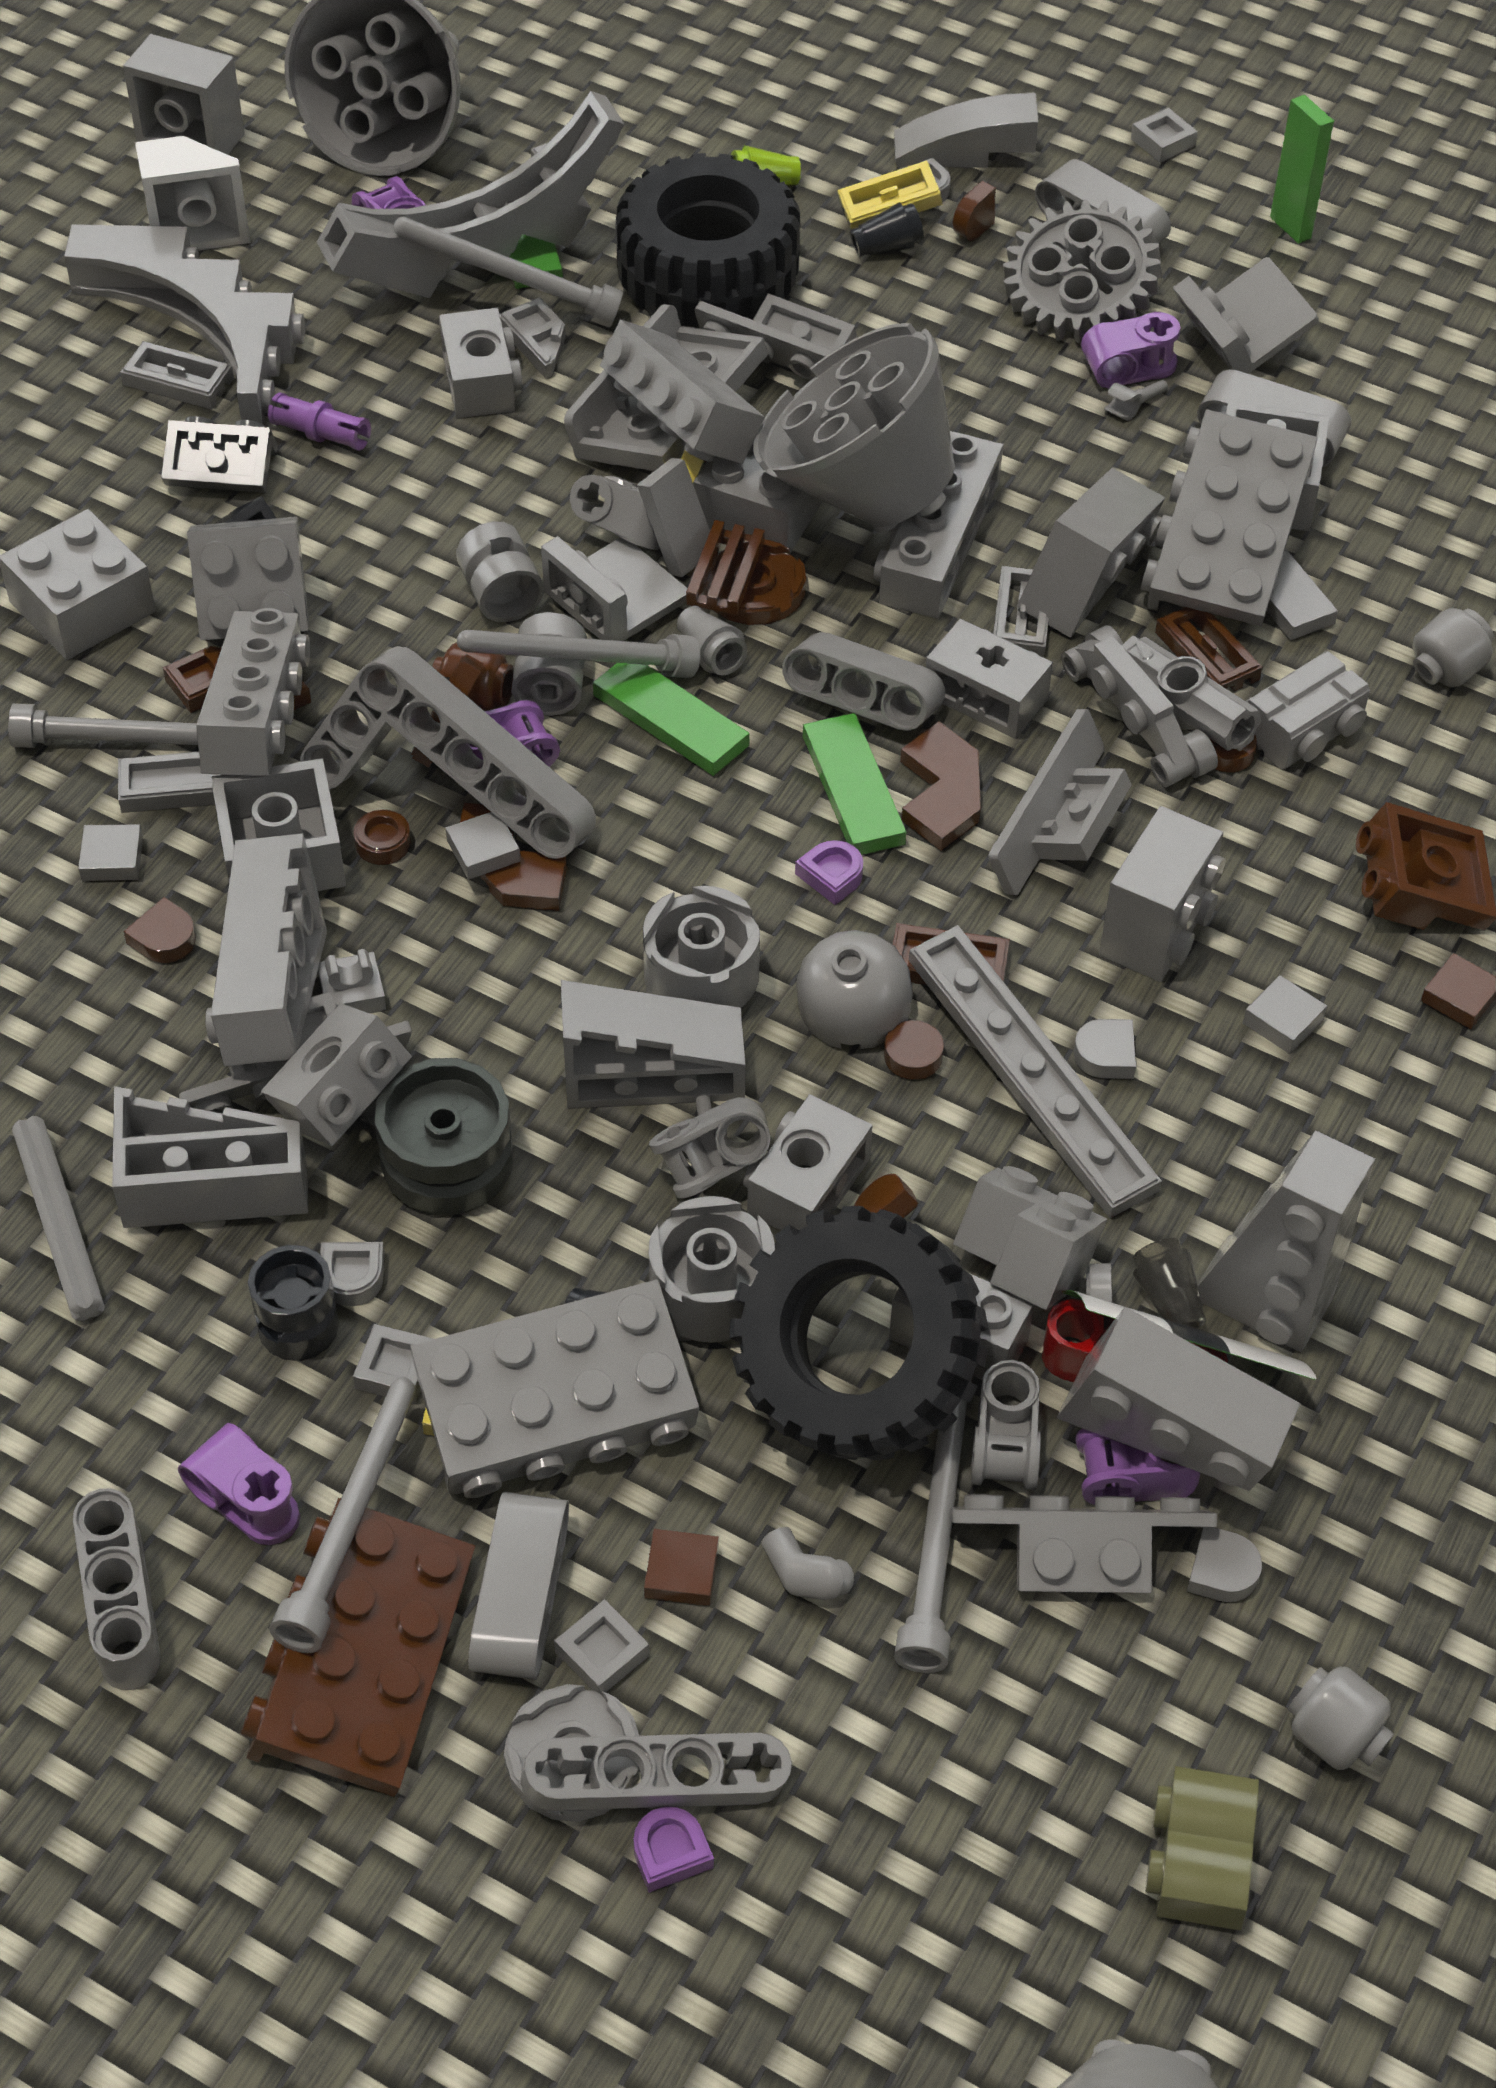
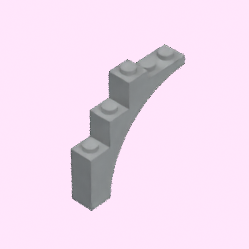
(535, 200)
(208, 295)

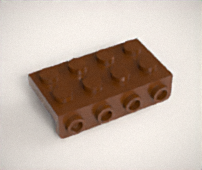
(366, 1688)

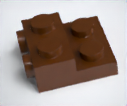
(1425, 869)

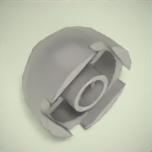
(853, 989)

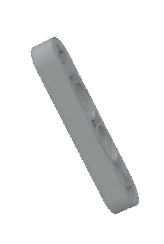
(658, 1783)

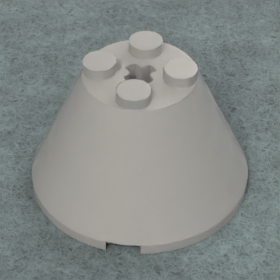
(373, 82)
(866, 429)

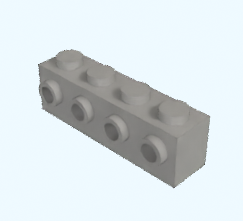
(681, 393)
(932, 548)
(252, 693)

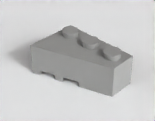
(1091, 549)
(648, 1048)
(203, 1164)
(1178, 1403)

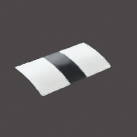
(1203, 1338)

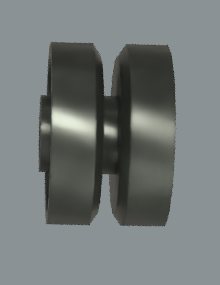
(444, 1136)

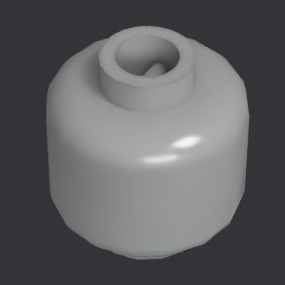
(1452, 647)
(1341, 1718)

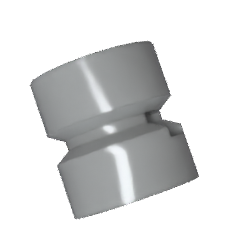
(500, 571)
(549, 681)

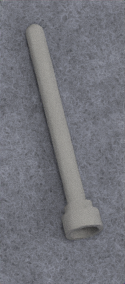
(597, 301)
(675, 656)
(33, 726)
(304, 1618)
(923, 1641)

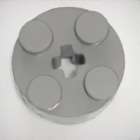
(702, 947)
(700, 1262)

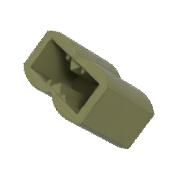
(1206, 1847)

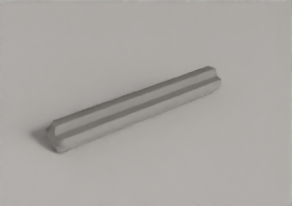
(58, 1219)

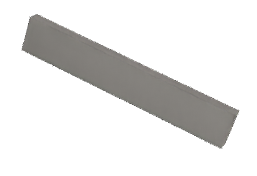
(1035, 1072)

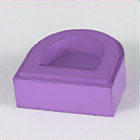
(831, 869)
(670, 1847)

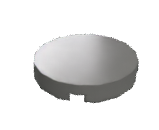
(563, 1714)

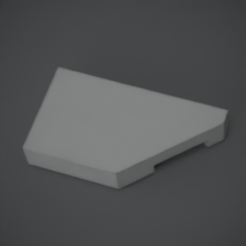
(536, 334)

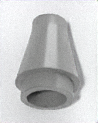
(720, 643)

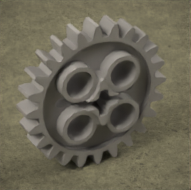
(1083, 256)

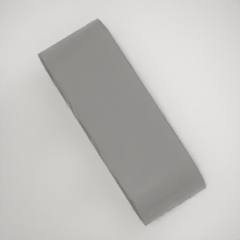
(1081, 181)
(1250, 389)
(840, 687)
(519, 1586)
(123, 1615)

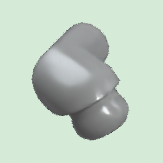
(806, 1573)

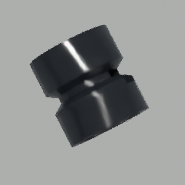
(293, 1302)

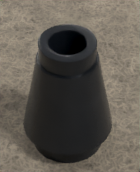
(888, 231)

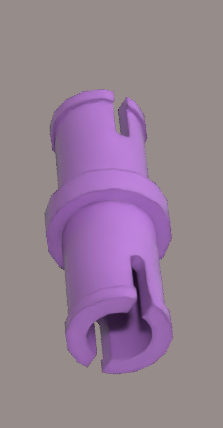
(319, 421)

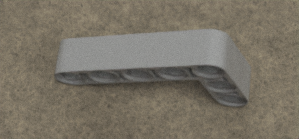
(450, 749)

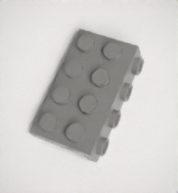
(611, 428)
(1229, 517)
(555, 1389)

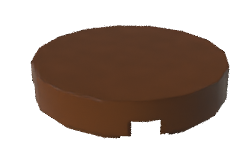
(773, 590)

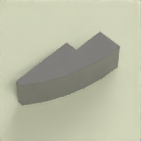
(970, 130)

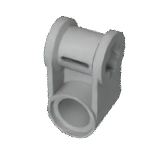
(619, 513)
(708, 1147)
(1005, 1435)

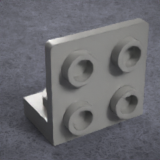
(1248, 316)
(612, 589)

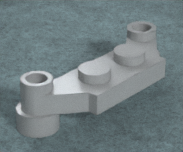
(1141, 706)

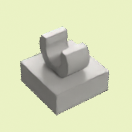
(353, 981)

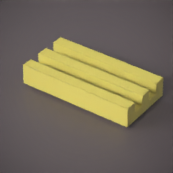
(887, 186)

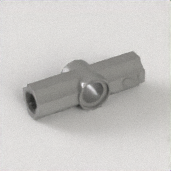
(1195, 697)

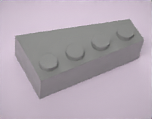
(266, 952)
(1292, 1245)

